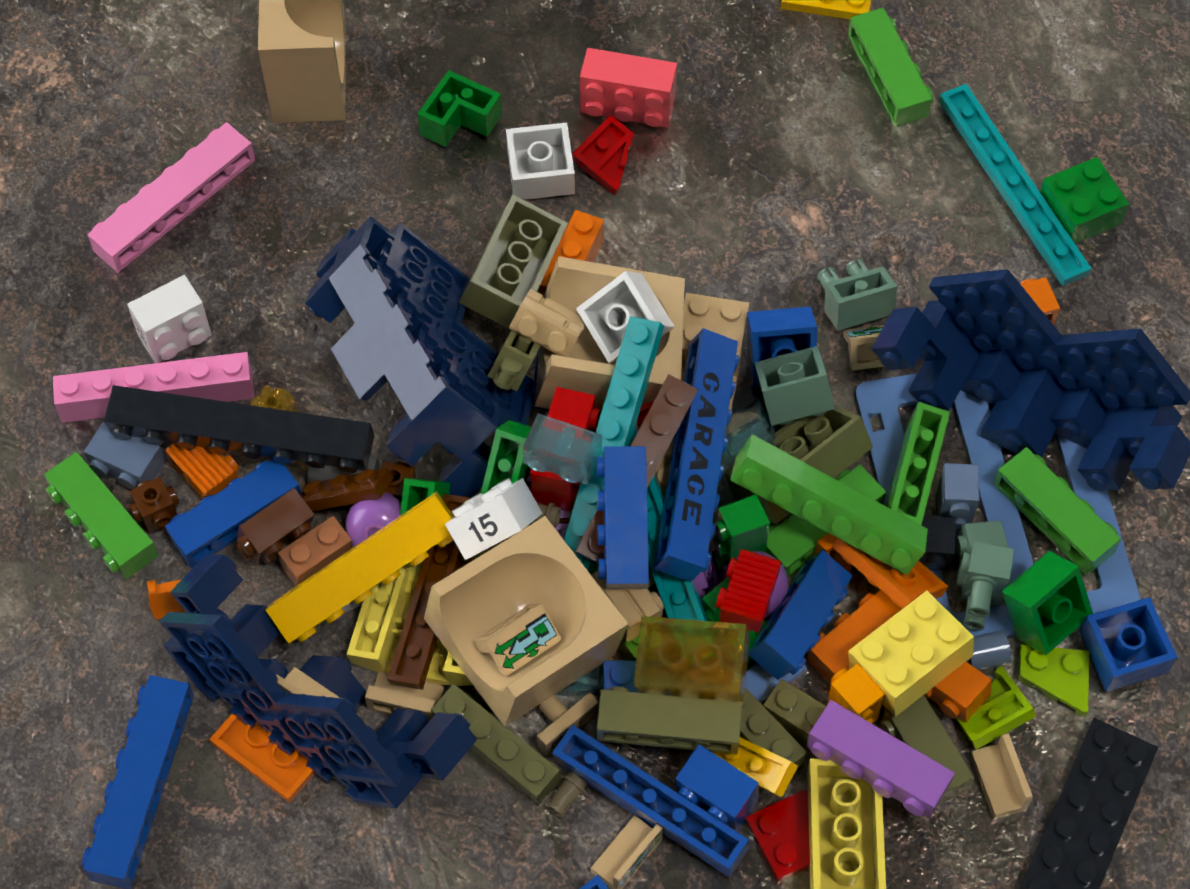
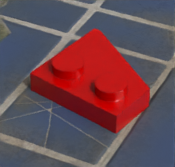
(605, 153)
(783, 835)

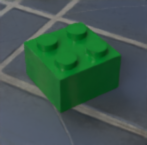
(1085, 199)
(1047, 602)

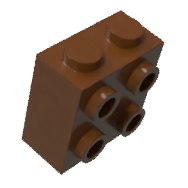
(274, 528)

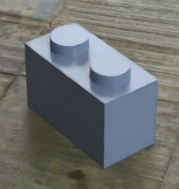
(123, 459)
(958, 493)

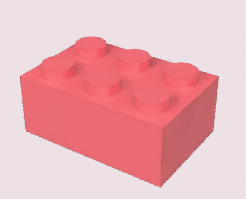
(628, 87)

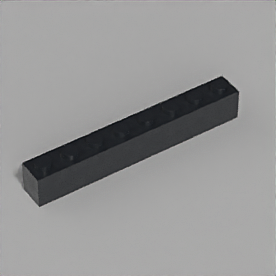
(239, 428)

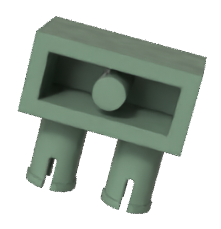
(859, 297)
(983, 578)

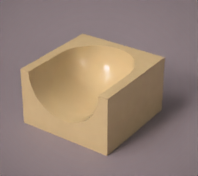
(303, 59)
(586, 366)
(523, 571)

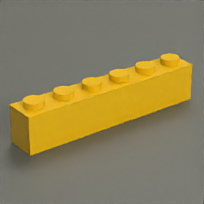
(362, 568)

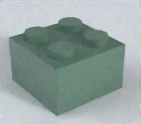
(795, 386)

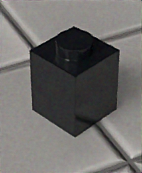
(939, 542)

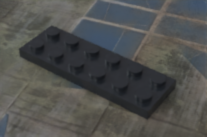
(1091, 810)

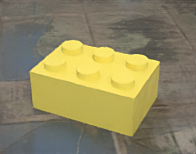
(913, 651)

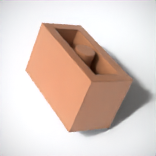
(314, 550)

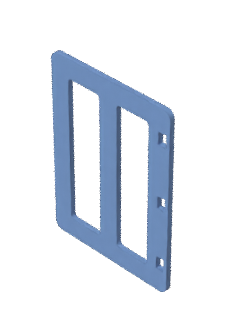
(884, 398)

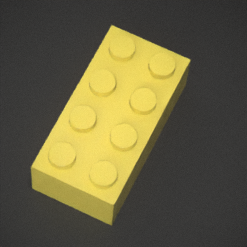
(844, 830)

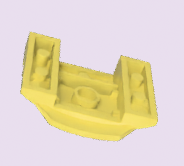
(381, 626)

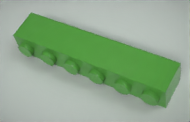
(829, 504)

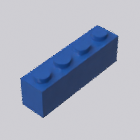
(218, 516)
(624, 517)
(800, 615)

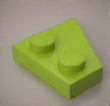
(1058, 675)
(1000, 712)

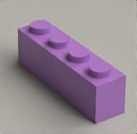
(879, 759)

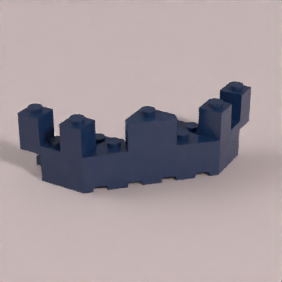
(415, 339)
(1090, 388)
(326, 731)

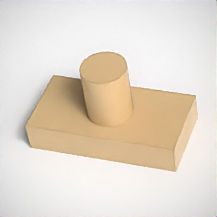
(562, 719)

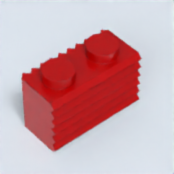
(749, 589)

